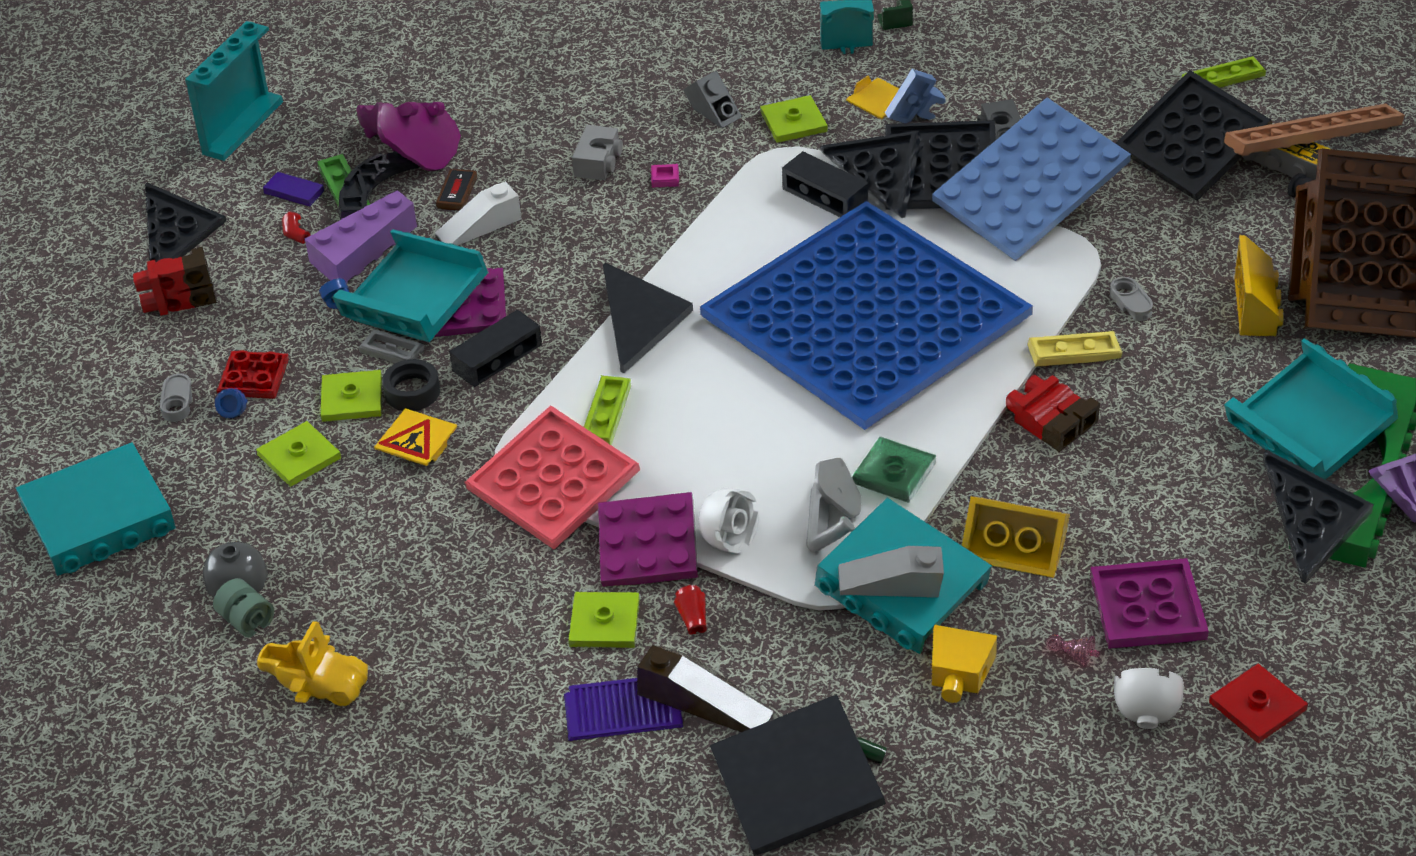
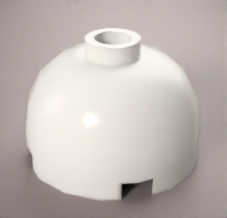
(728, 519)
(1147, 696)

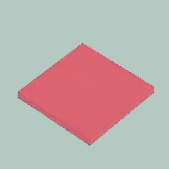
(552, 476)

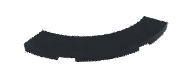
(366, 177)

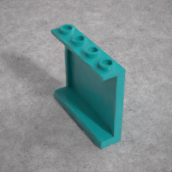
(231, 93)
(414, 287)
(1315, 412)
(96, 508)
(903, 617)

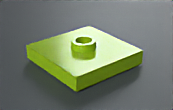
(793, 118)
(351, 395)
(298, 453)
(604, 619)

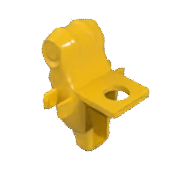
(314, 668)

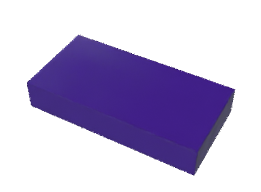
(293, 189)

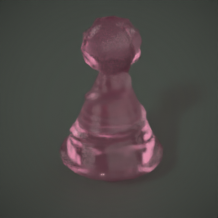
(1079, 649)

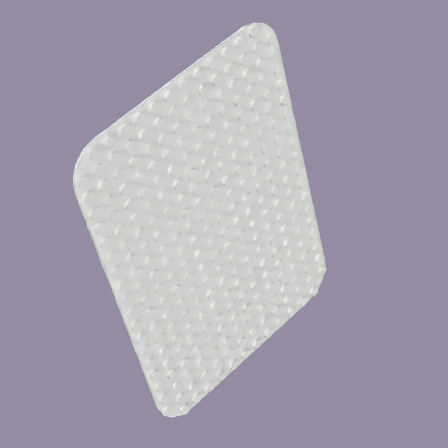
(723, 417)

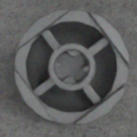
(231, 562)

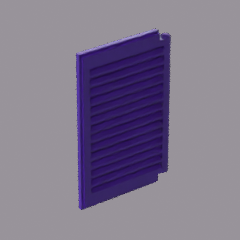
(613, 710)

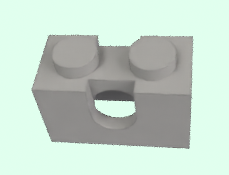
(596, 152)

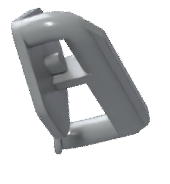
(831, 486)

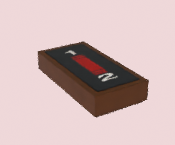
(456, 189)

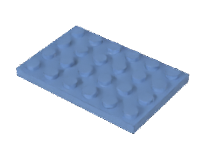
(1031, 178)

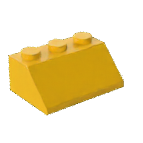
(1256, 291)
(1015, 535)

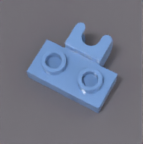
(915, 97)

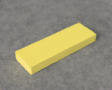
(1074, 348)

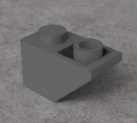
(713, 100)

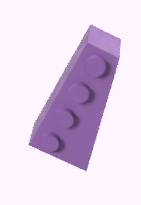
(361, 237)

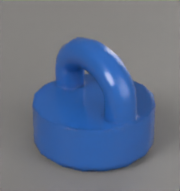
(330, 288)
(230, 403)

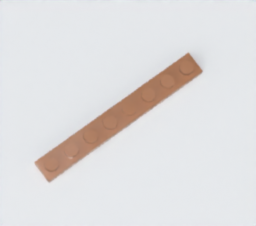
(1313, 129)

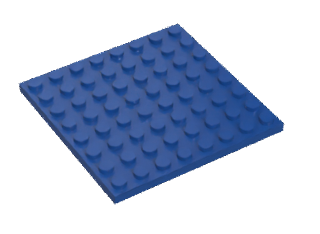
(866, 313)

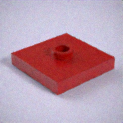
(1258, 703)

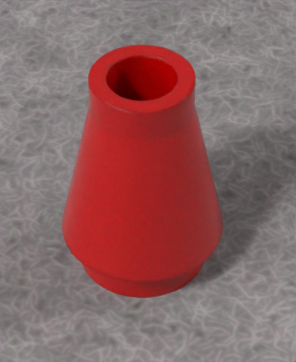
(692, 608)

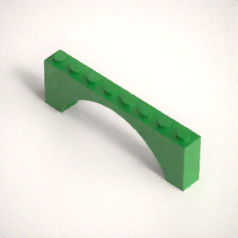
(1392, 442)

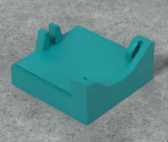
(846, 24)

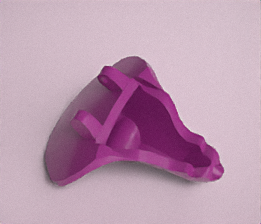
(414, 130)

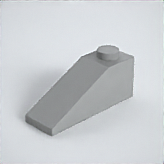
(898, 572)

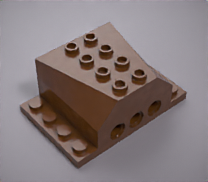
(1356, 244)

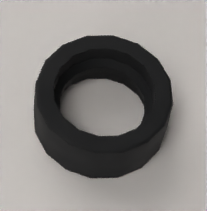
(415, 399)

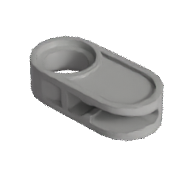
(1136, 302)
(176, 392)

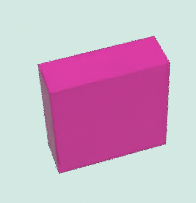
(665, 175)

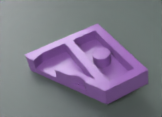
(1399, 482)

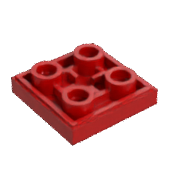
(254, 373)

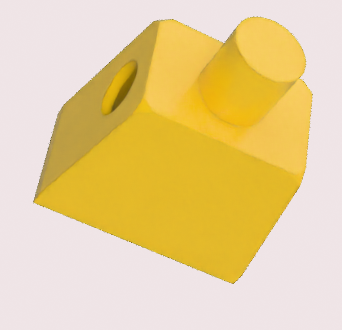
(961, 660)

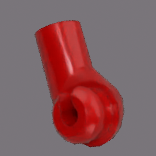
(291, 227)

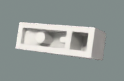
(483, 214)

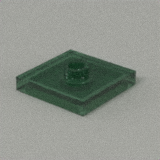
(894, 469)

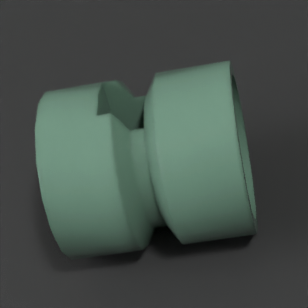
(243, 607)

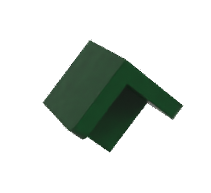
(897, 16)

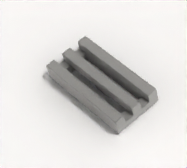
(389, 351)

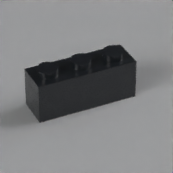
(823, 184)
(495, 348)

